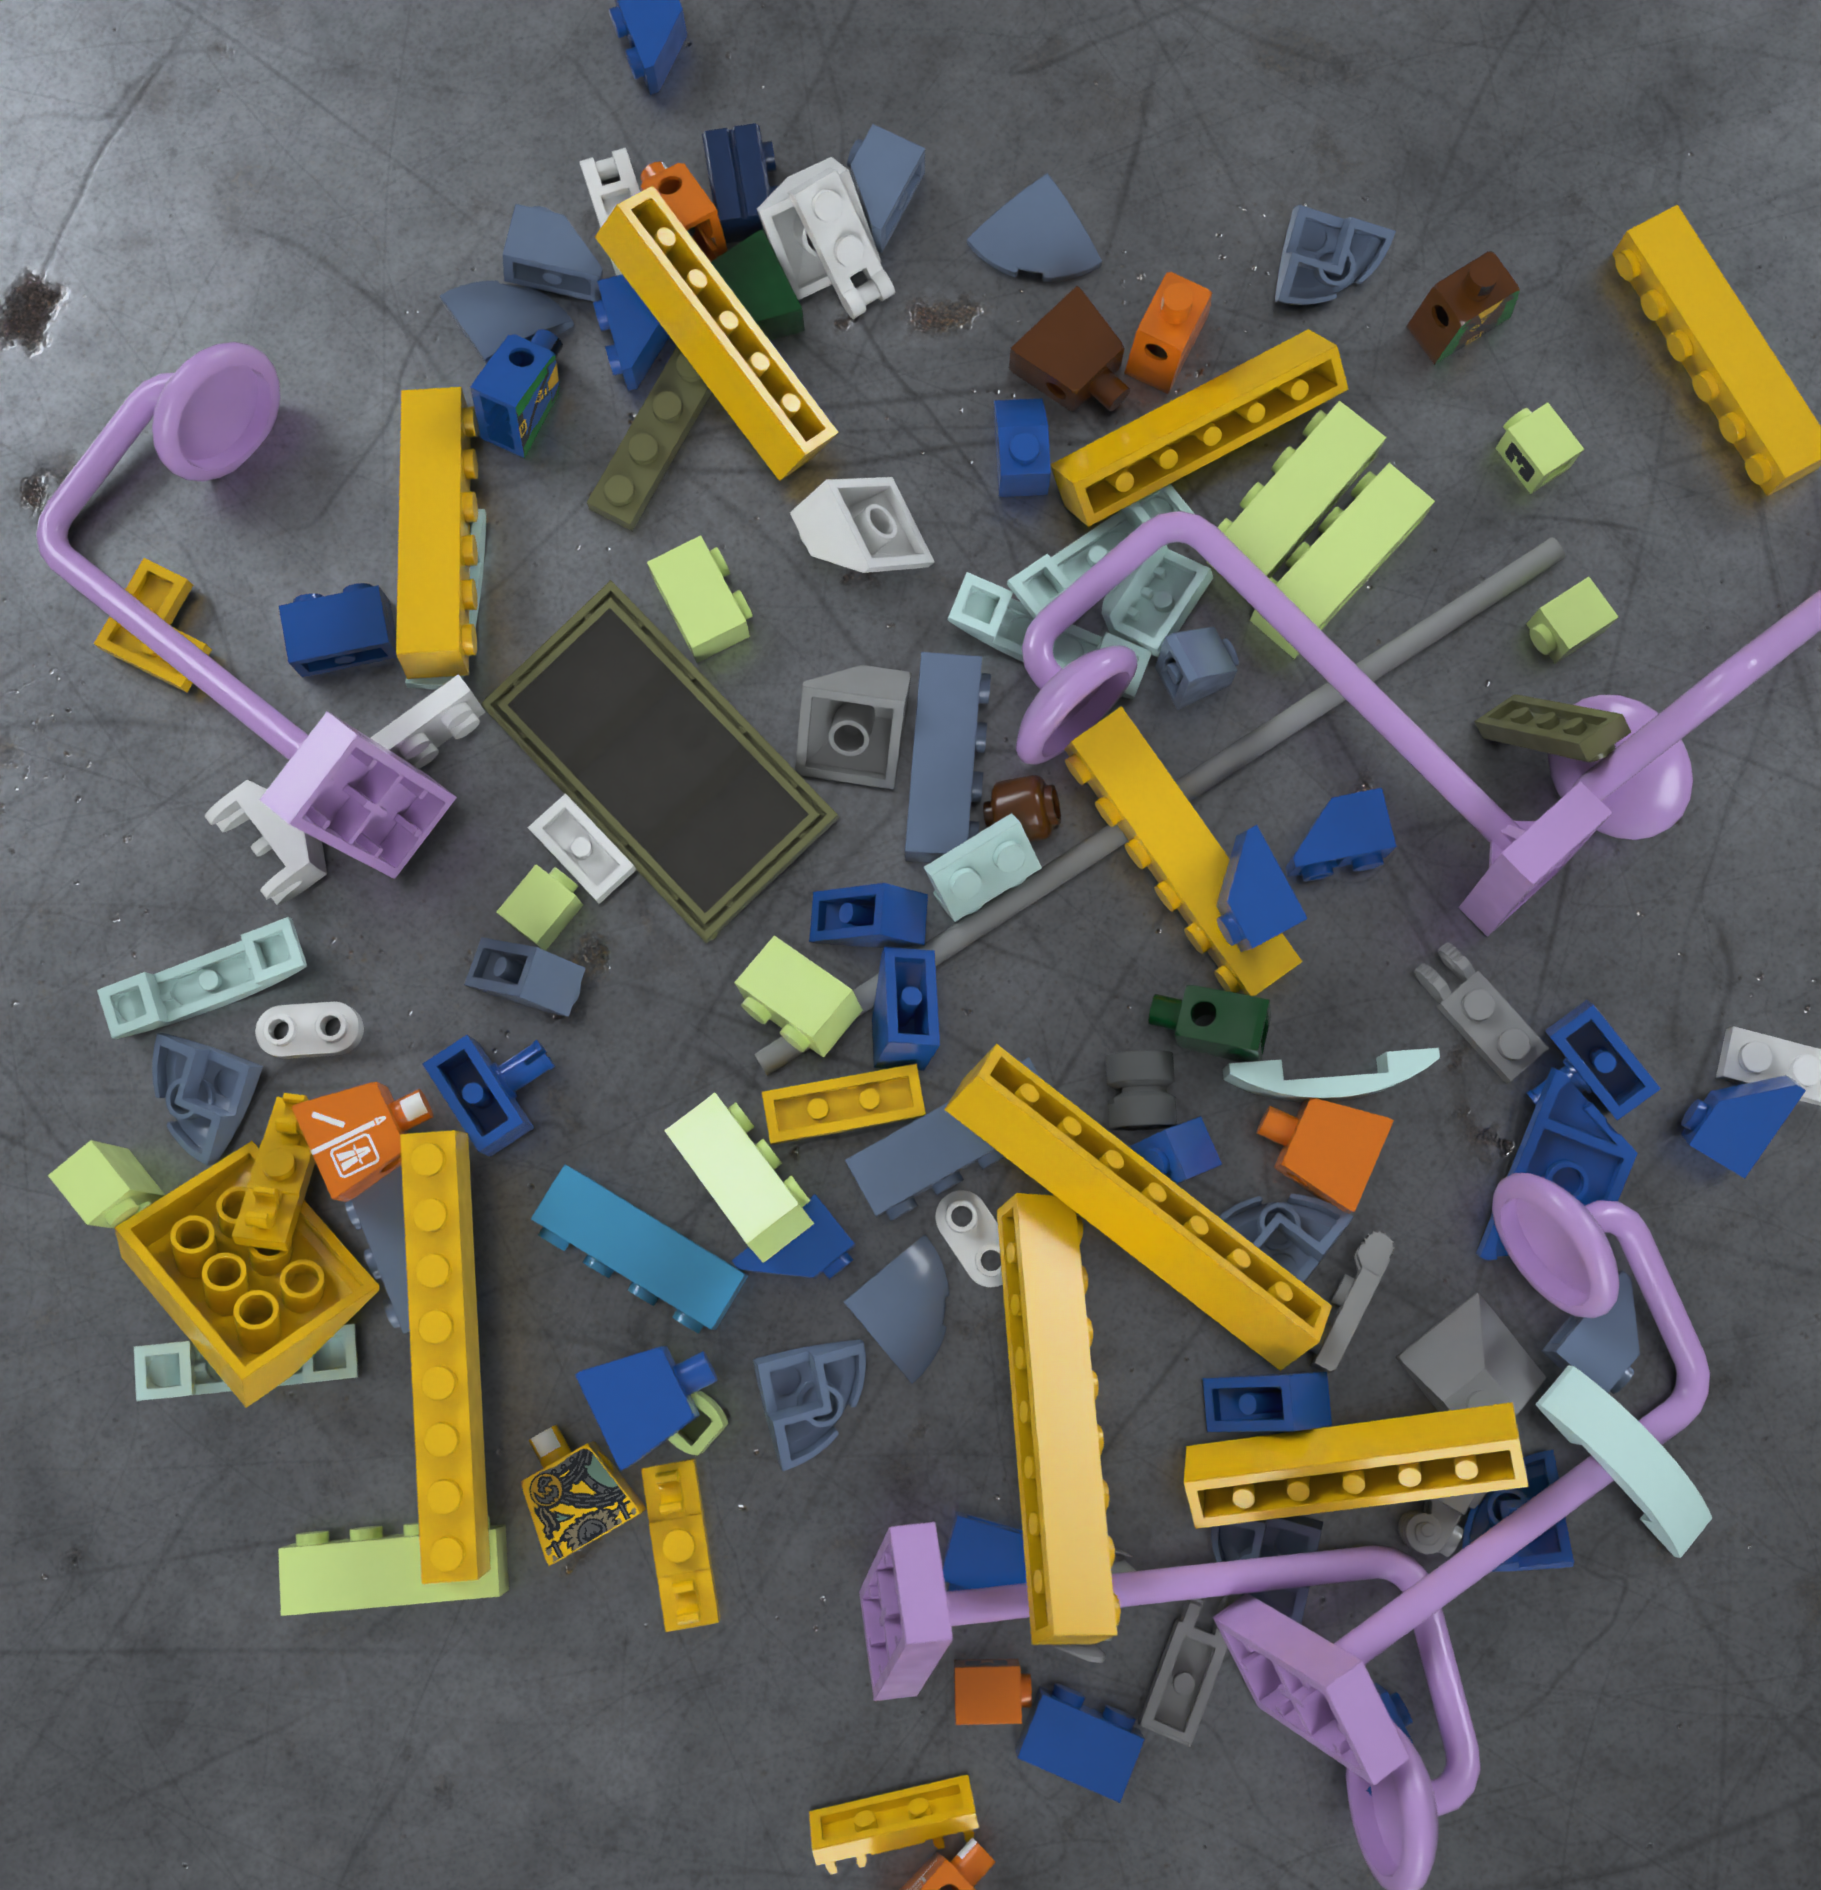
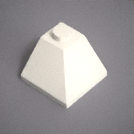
(790, 237)
(861, 526)

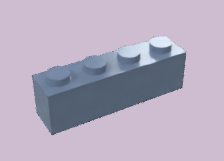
(944, 755)
(919, 1158)
(381, 1217)

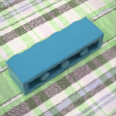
(639, 1248)

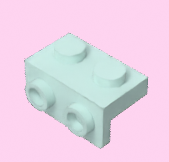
(1155, 599)
(982, 867)

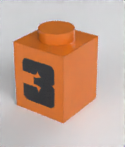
(990, 1691)

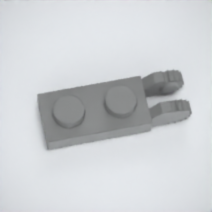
(1482, 1016)
(1353, 1298)
(1185, 1675)

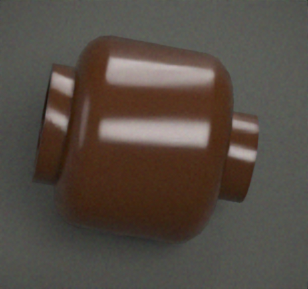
(1029, 801)

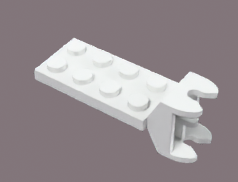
(412, 736)

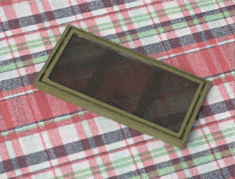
(659, 761)

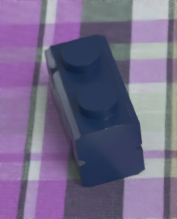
(739, 177)

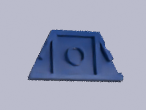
(1572, 1148)

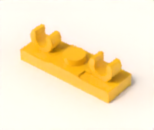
(843, 1104)
(276, 1181)
(680, 1545)
(892, 1821)

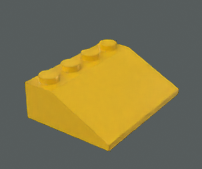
(240, 1305)

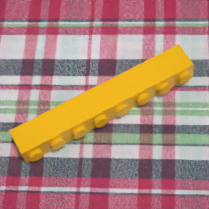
(1139, 1208)
(445, 1357)
(1056, 1423)

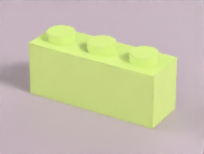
(741, 1176)

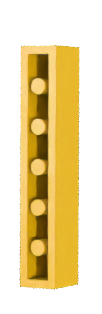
(715, 332)
(1720, 350)
(1199, 426)
(435, 534)
(1173, 844)
(1355, 1466)

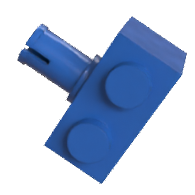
(1599, 1061)
(485, 1092)

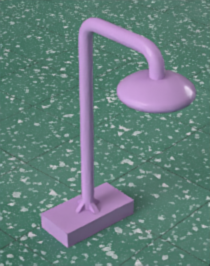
(203, 428)
(1082, 693)
(1649, 771)
(1566, 1257)
(1397, 1827)

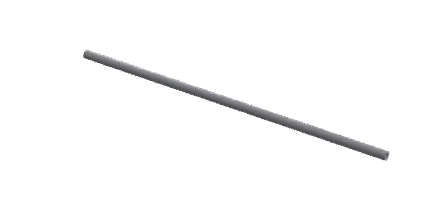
(1212, 772)

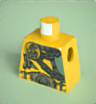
(575, 1495)

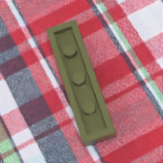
(650, 443)
(1554, 727)

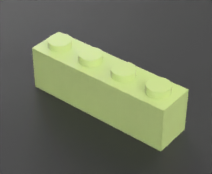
(1303, 487)
(1350, 548)
(375, 1572)

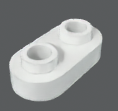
(307, 1030)
(971, 1240)

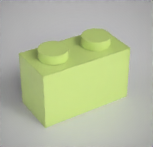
(700, 599)
(798, 997)
(105, 1184)

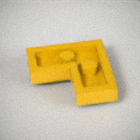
(164, 595)

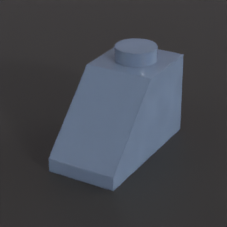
(885, 178)
(549, 255)
(1195, 665)
(525, 976)
(1600, 1345)

